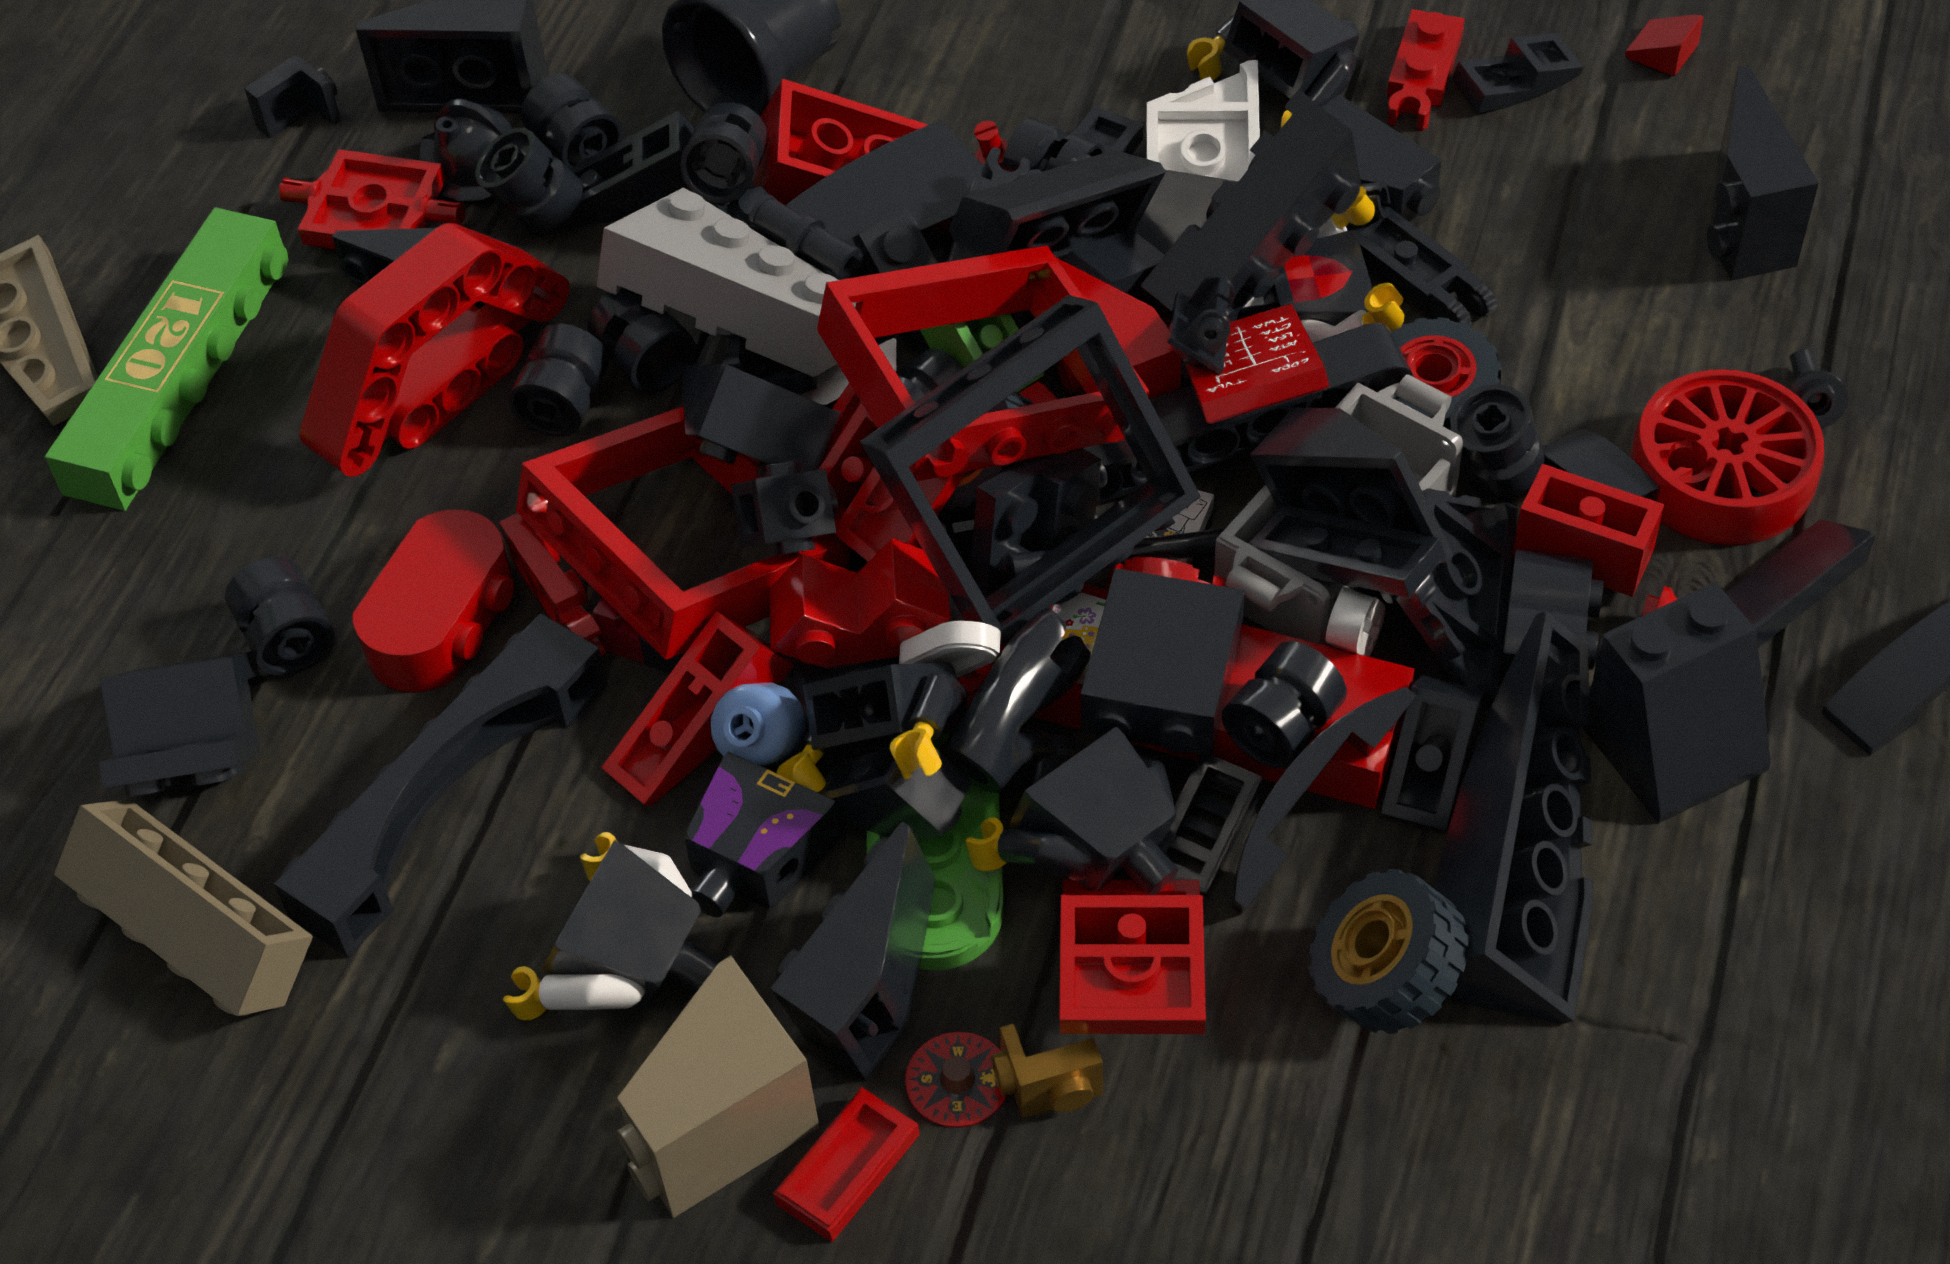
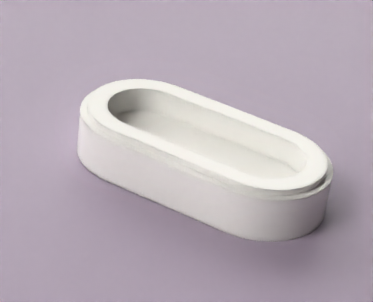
(961, 643)

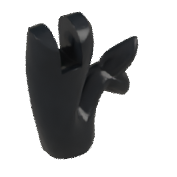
(1022, 682)

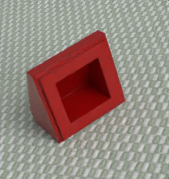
(1666, 43)

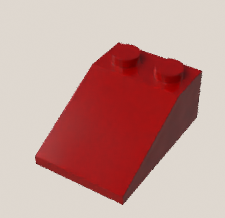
(817, 135)

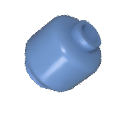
(759, 723)

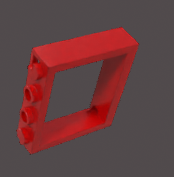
(950, 295)
(665, 616)

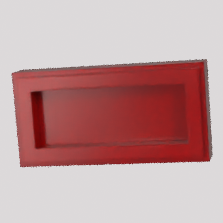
(846, 1164)

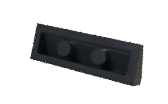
(1800, 575)

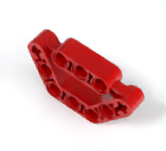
(414, 348)

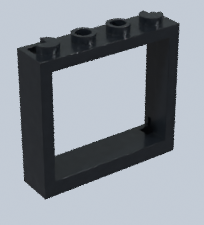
(983, 385)

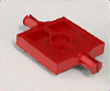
(370, 194)

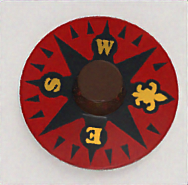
(954, 1080)

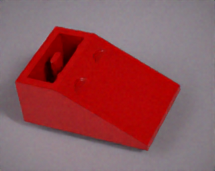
(1136, 329)

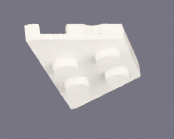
(1207, 126)

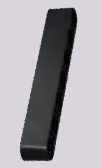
(1352, 357)

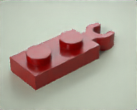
(1423, 65)
(556, 592)

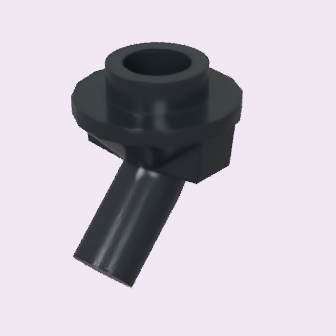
(1818, 388)

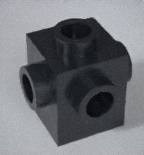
(785, 508)

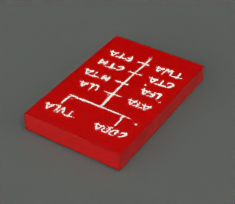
(1264, 365)

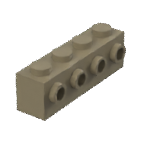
(183, 907)

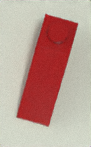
(675, 726)

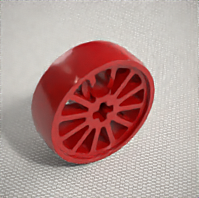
(1729, 434)

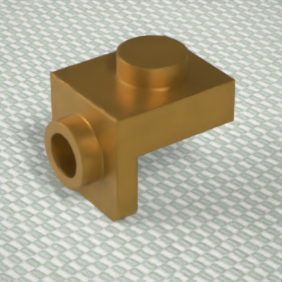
(1048, 1080)

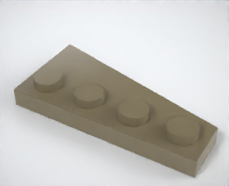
(40, 333)

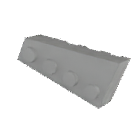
(721, 274)

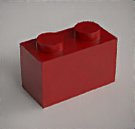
(1590, 521)

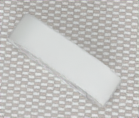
(1355, 622)

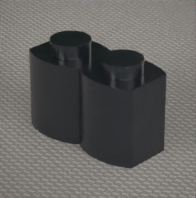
(1554, 585)

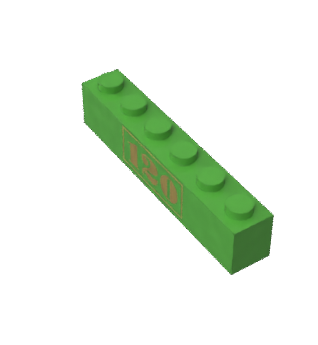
(167, 360)

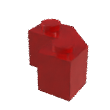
(853, 617)

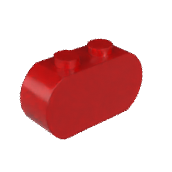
(434, 601)

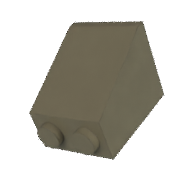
(715, 1095)

